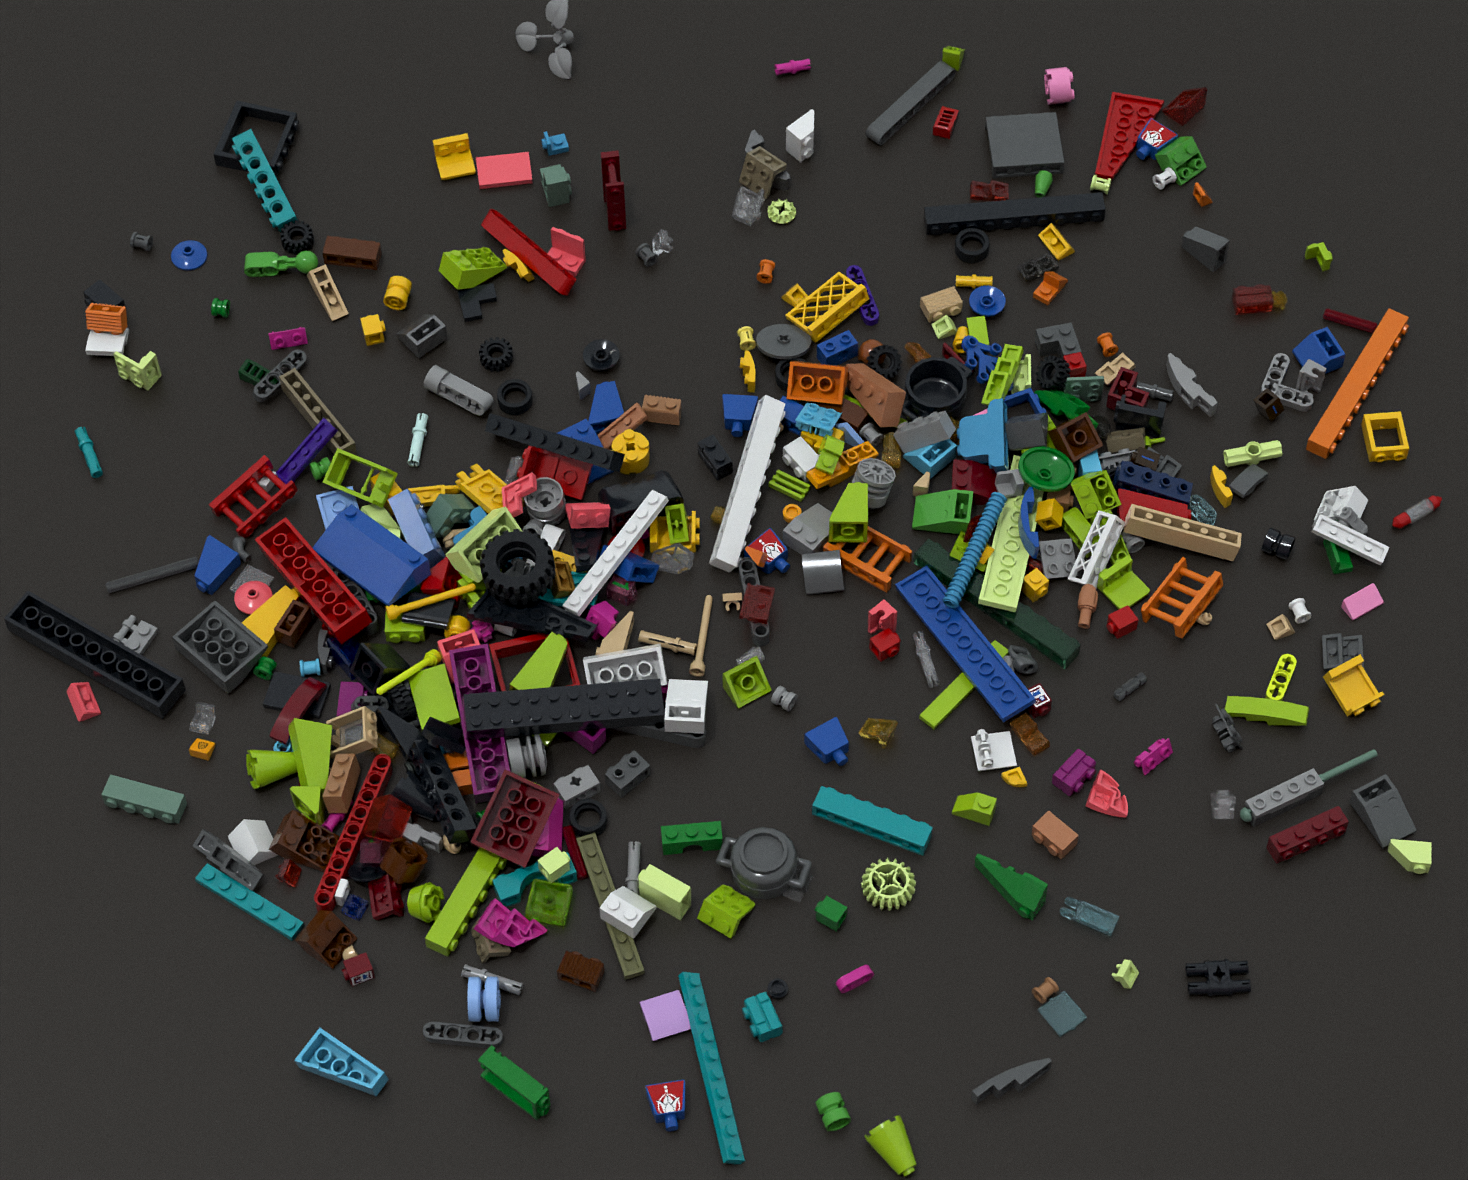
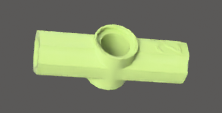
(1261, 452)

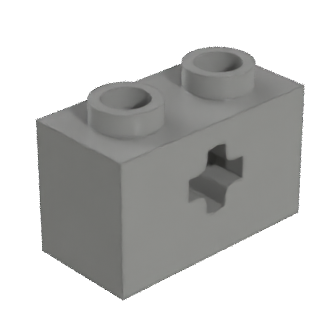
(577, 786)

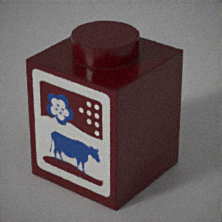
(1043, 701)
(358, 969)

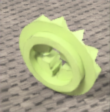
(786, 216)

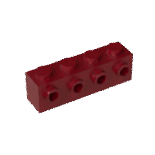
(1307, 834)

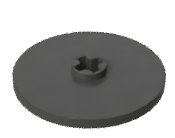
(783, 341)

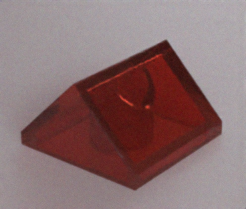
(1186, 105)
(387, 818)

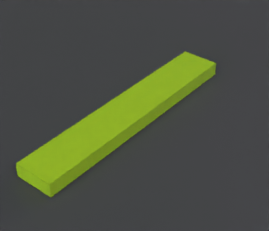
(953, 695)

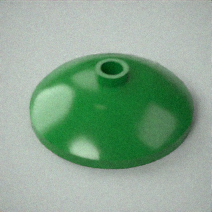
(1046, 469)

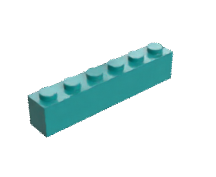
(872, 820)

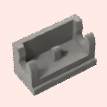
(1311, 377)

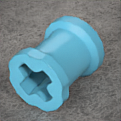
(310, 667)

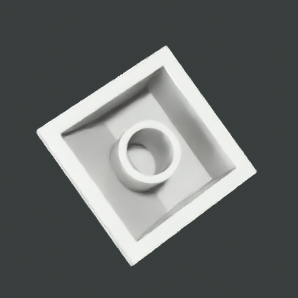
(801, 137)
(626, 911)

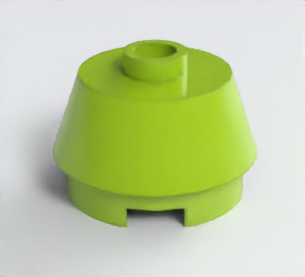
(425, 902)

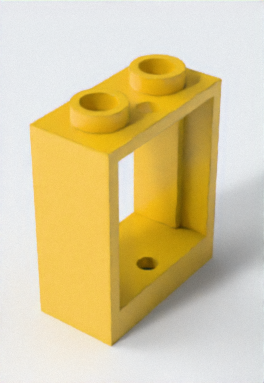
(1384, 421)

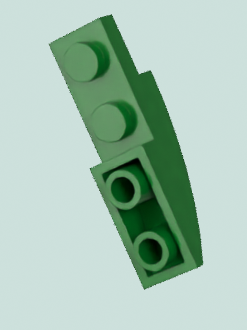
(1064, 404)

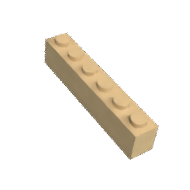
(1182, 532)

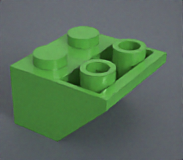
(1182, 158)

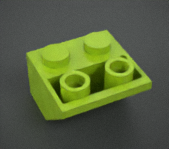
(1095, 493)

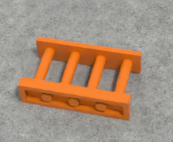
(866, 570)
(1191, 610)

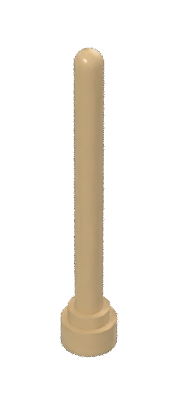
(697, 667)

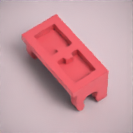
(882, 617)

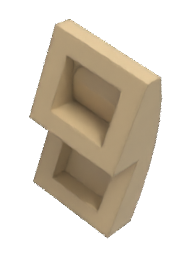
(1110, 370)

